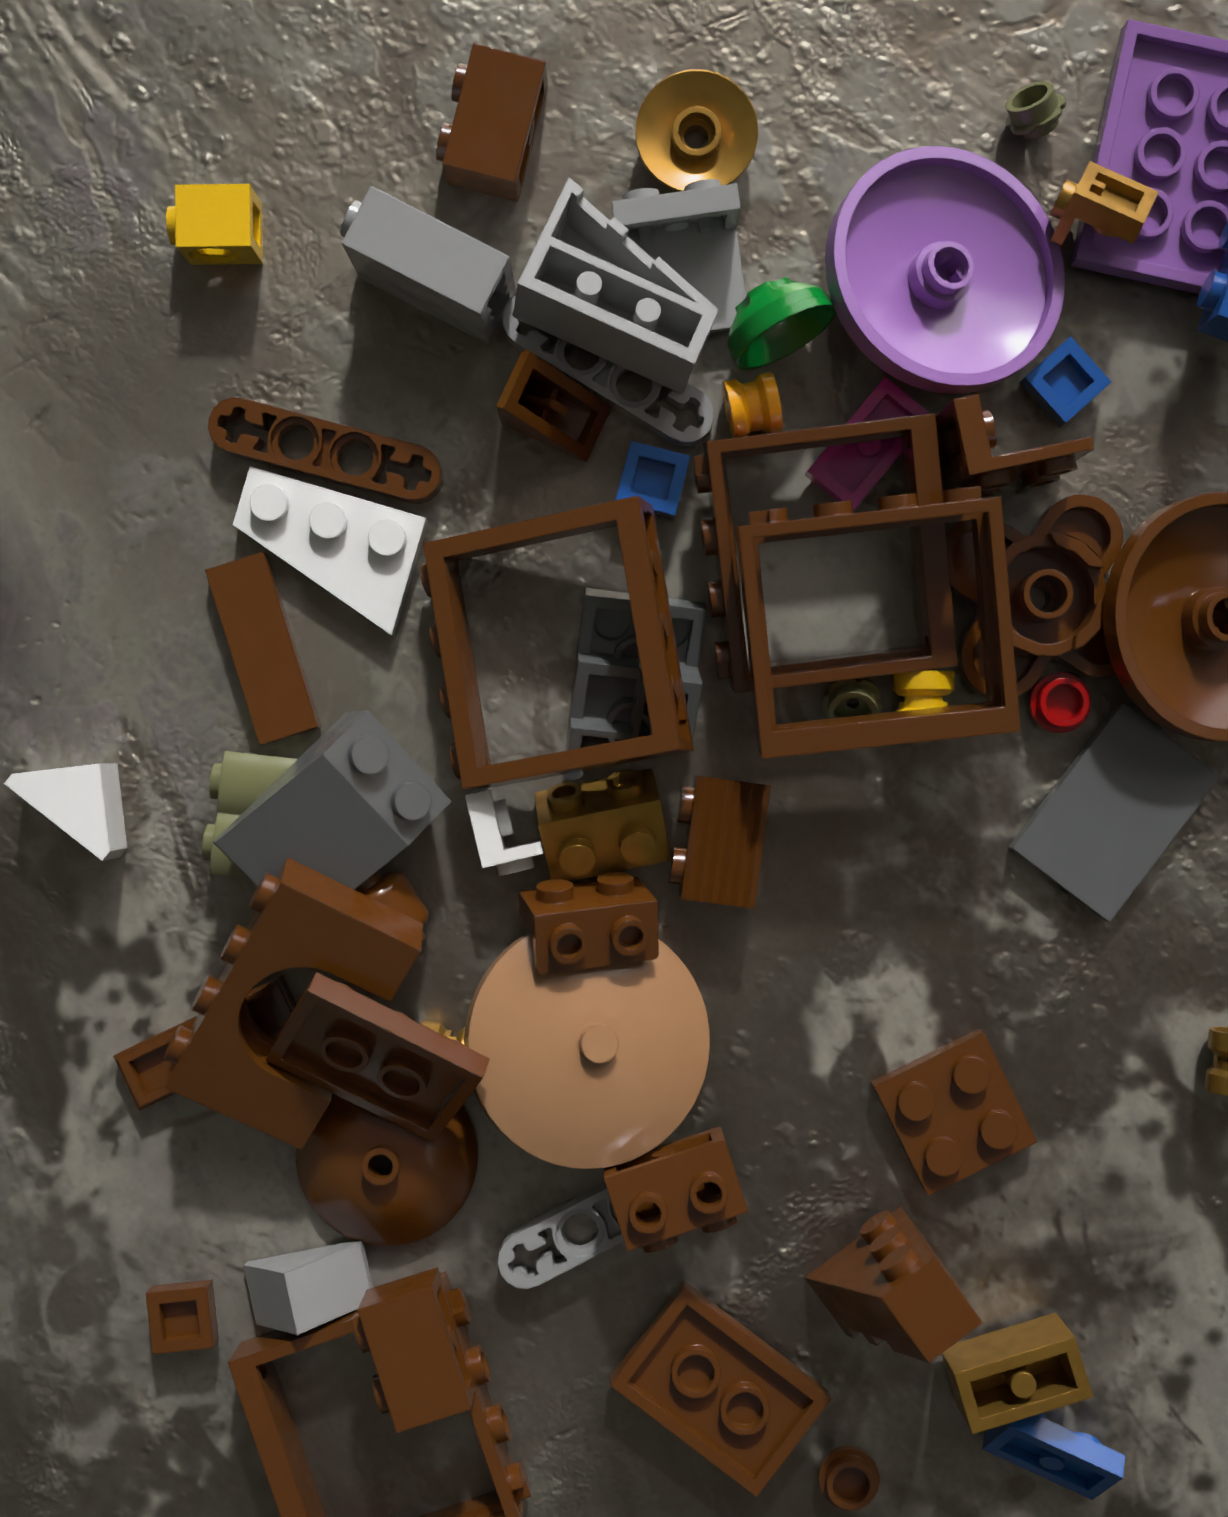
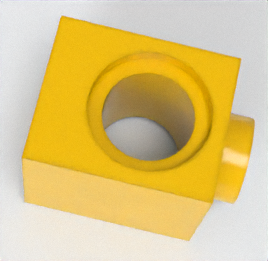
(216, 224)

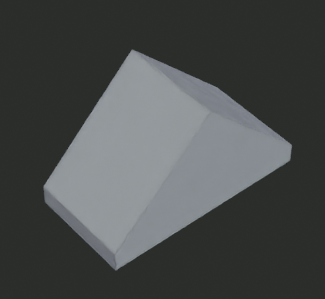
(308, 1286)

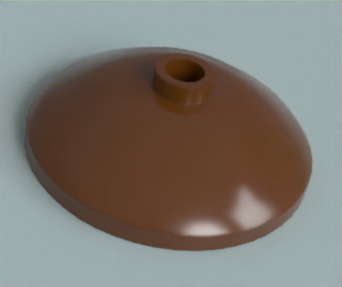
(391, 1207)

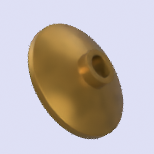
(701, 104)

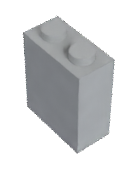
(428, 264)

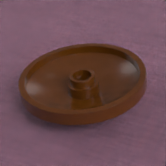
(1171, 617)

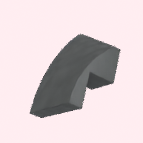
(608, 678)

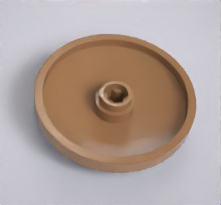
(588, 1058)

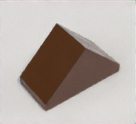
(551, 407)

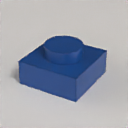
(1065, 382)
(654, 476)

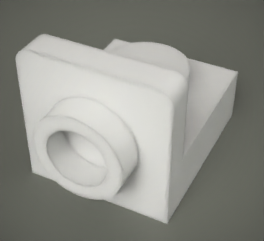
(490, 824)

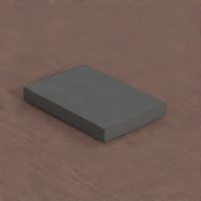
(1114, 811)

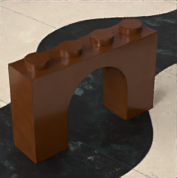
(297, 923)

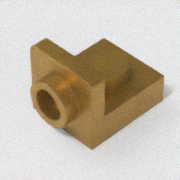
(1106, 202)

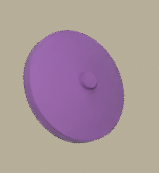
(944, 270)

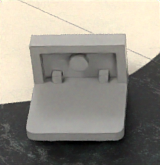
(694, 236)

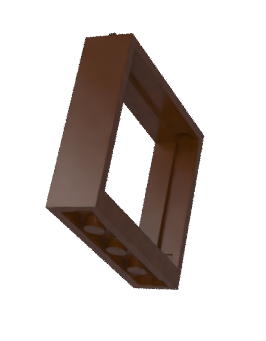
(927, 542)
(652, 629)
(995, 716)
(281, 1447)

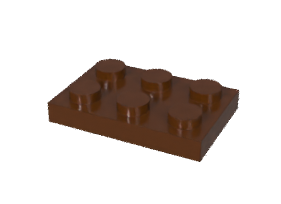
(377, 1058)
(720, 1388)

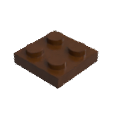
(954, 1112)

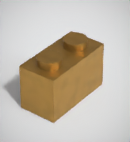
(1016, 1373)

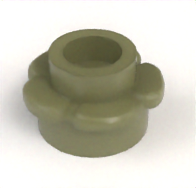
(1034, 110)
(864, 690)

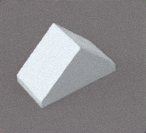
(81, 802)

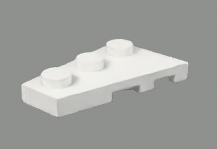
(337, 540)

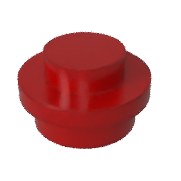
(1059, 702)

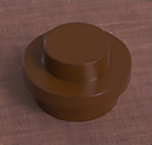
(848, 1477)

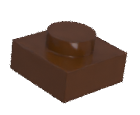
(182, 1316)

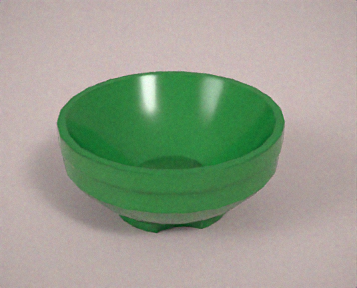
(777, 322)

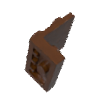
(966, 458)

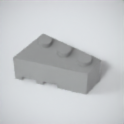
(611, 296)

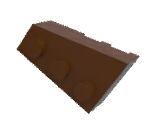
(895, 1290)

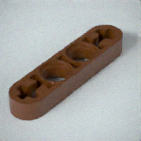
(329, 443)

